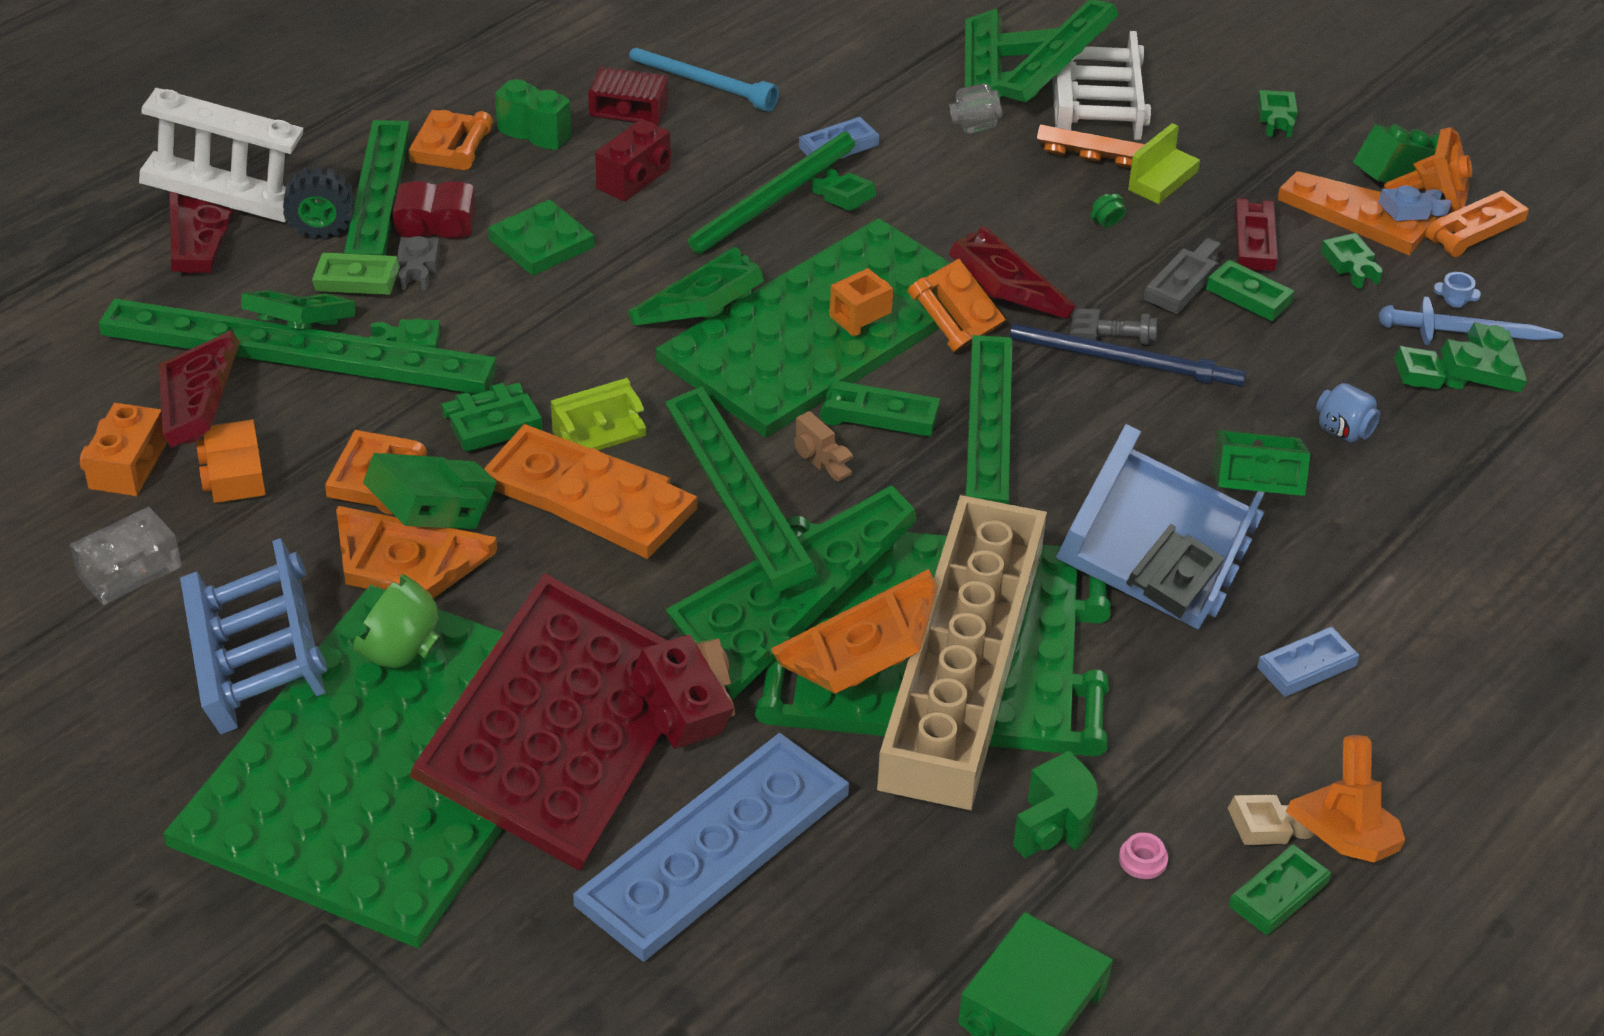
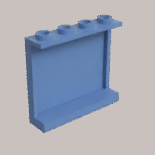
(1133, 508)

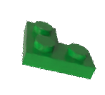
(298, 311)
(1486, 359)

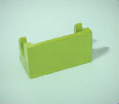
(599, 416)

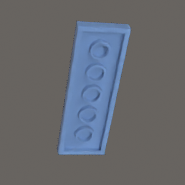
(710, 846)

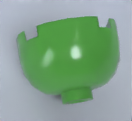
(400, 626)

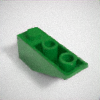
(1393, 150)

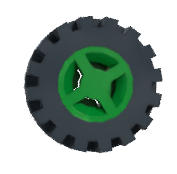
(315, 215)

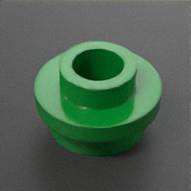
(1108, 210)

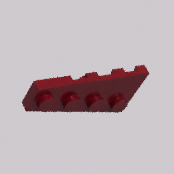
(196, 232)
(193, 388)

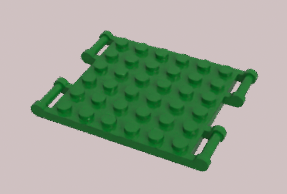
(1040, 678)

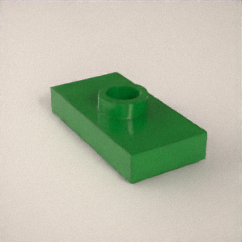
(1279, 889)

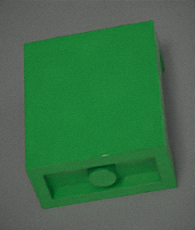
(1033, 983)

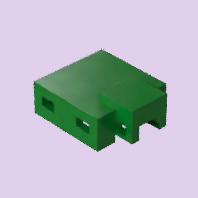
(445, 485)

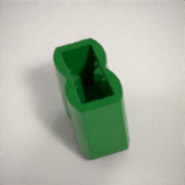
(533, 114)

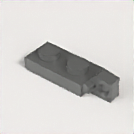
(1183, 277)

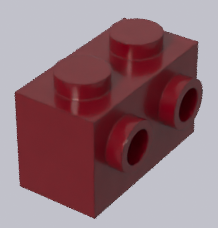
(632, 160)
(681, 691)

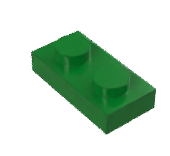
(1250, 290)

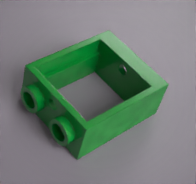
(1274, 467)

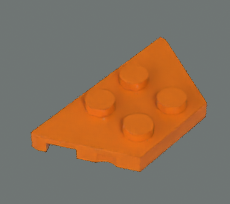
(381, 549)
(863, 637)

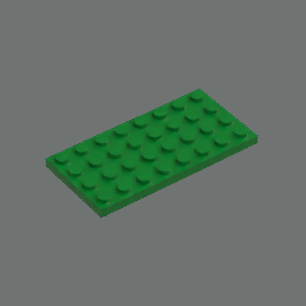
(781, 348)

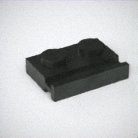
(1175, 571)

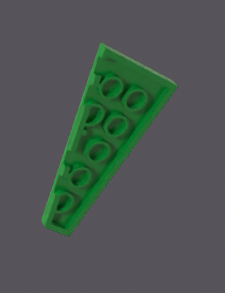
(754, 618)

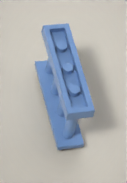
(209, 632)

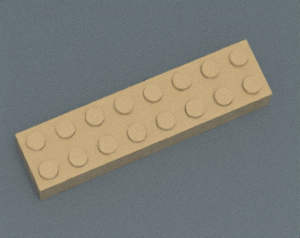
(960, 674)

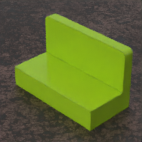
(1160, 167)

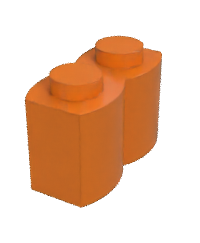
(231, 461)

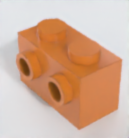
(123, 449)

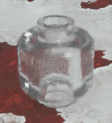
(976, 108)

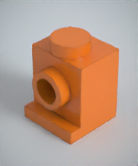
(860, 300)

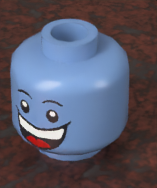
(1348, 413)

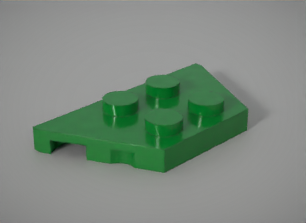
(701, 291)

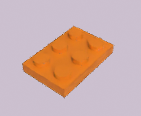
(619, 503)

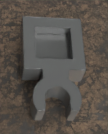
(417, 260)

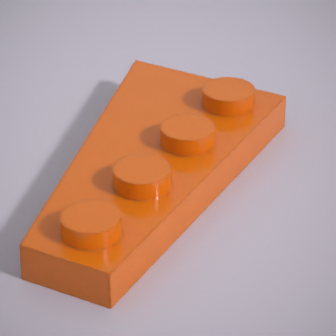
(1354, 210)

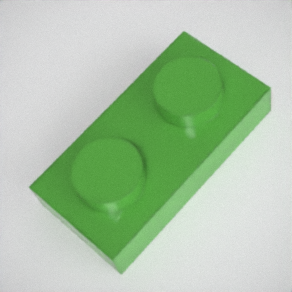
(356, 273)

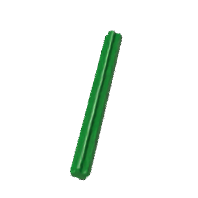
(770, 193)

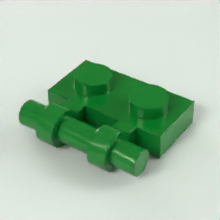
(490, 415)

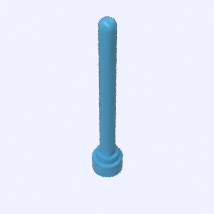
(762, 94)

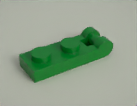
(879, 408)

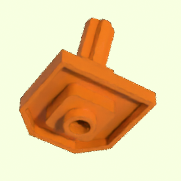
(1444, 171)
(1350, 810)

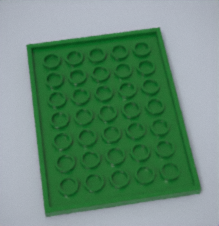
(325, 793)

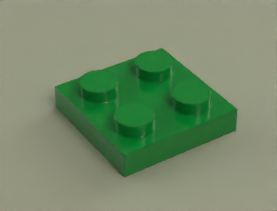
(541, 237)

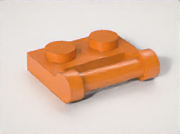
(441, 134)
(962, 299)
(350, 470)

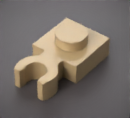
(1264, 820)

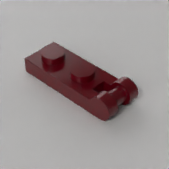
(1255, 234)

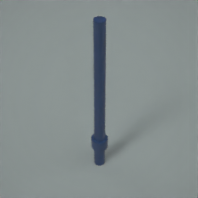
(1203, 371)

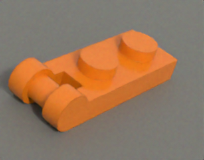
(1476, 222)

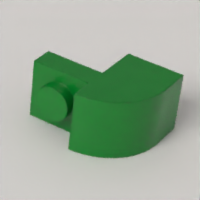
(1062, 804)

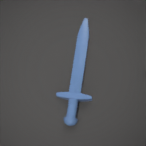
(1428, 321)

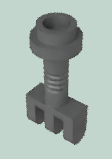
(1088, 325)

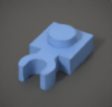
(1410, 204)

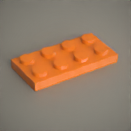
(535, 462)

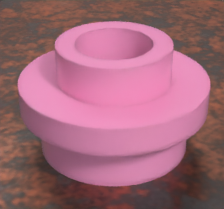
(1143, 856)

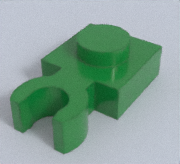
(1278, 110)
(843, 191)
(1352, 255)
(412, 331)
(1424, 369)

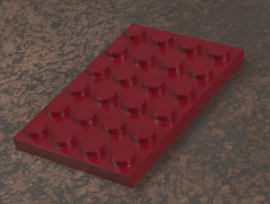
(548, 725)

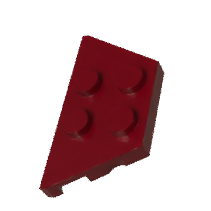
(1007, 274)

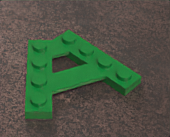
(1047, 48)

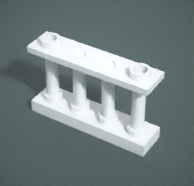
(1067, 90)
(210, 183)

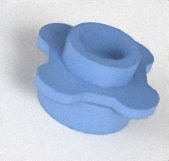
(1457, 289)

